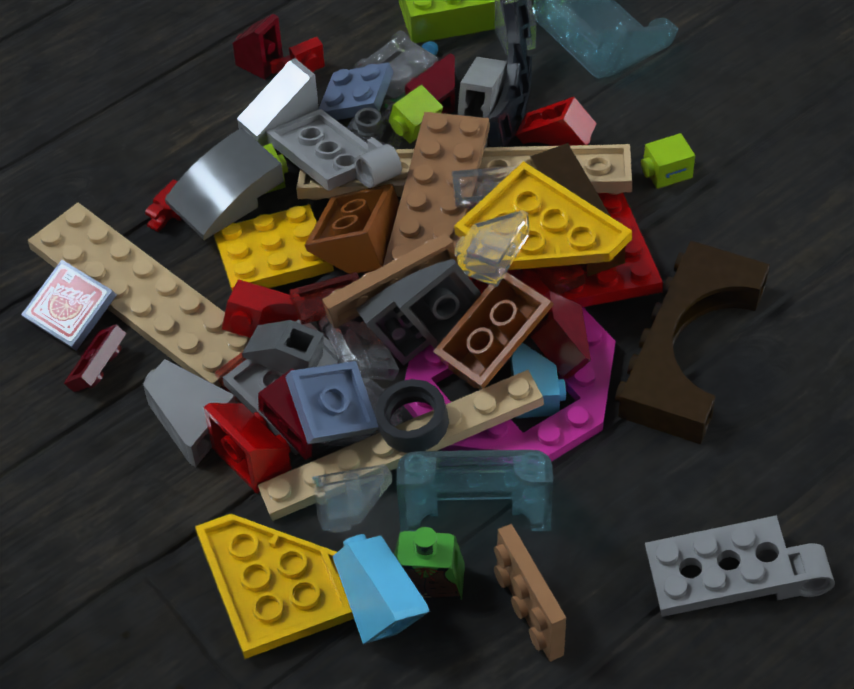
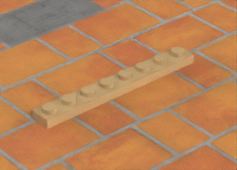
(466, 418)

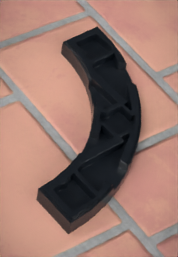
(518, 76)

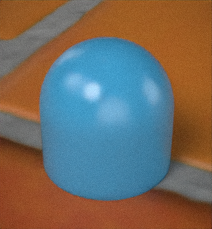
(431, 47)

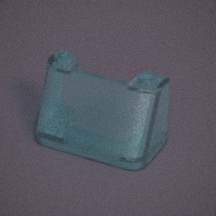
(602, 33)
(475, 475)

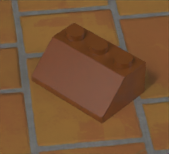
(356, 229)
(492, 330)

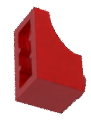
(557, 125)
(254, 306)

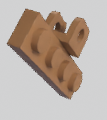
(343, 302)

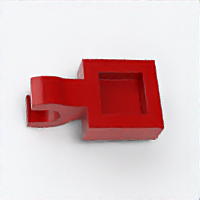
(308, 53)
(160, 211)

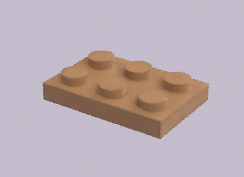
(530, 593)

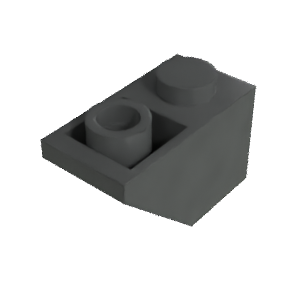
(285, 346)

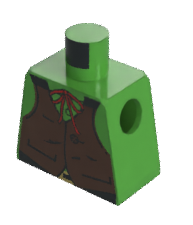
(432, 562)

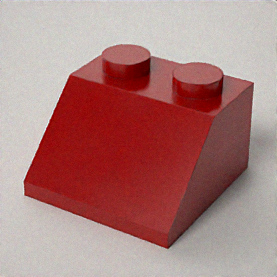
(246, 443)

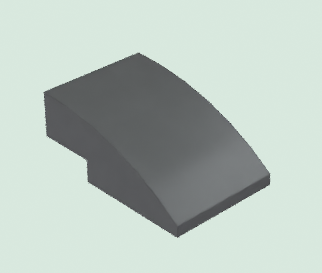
(225, 184)
(420, 308)

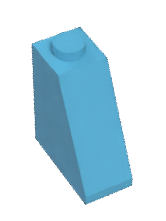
(377, 588)

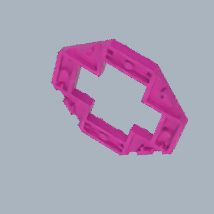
(558, 432)

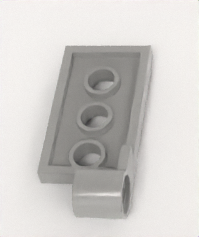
(333, 152)
(794, 573)

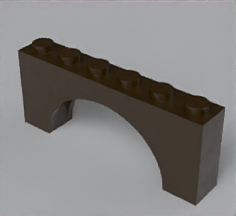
(657, 389)

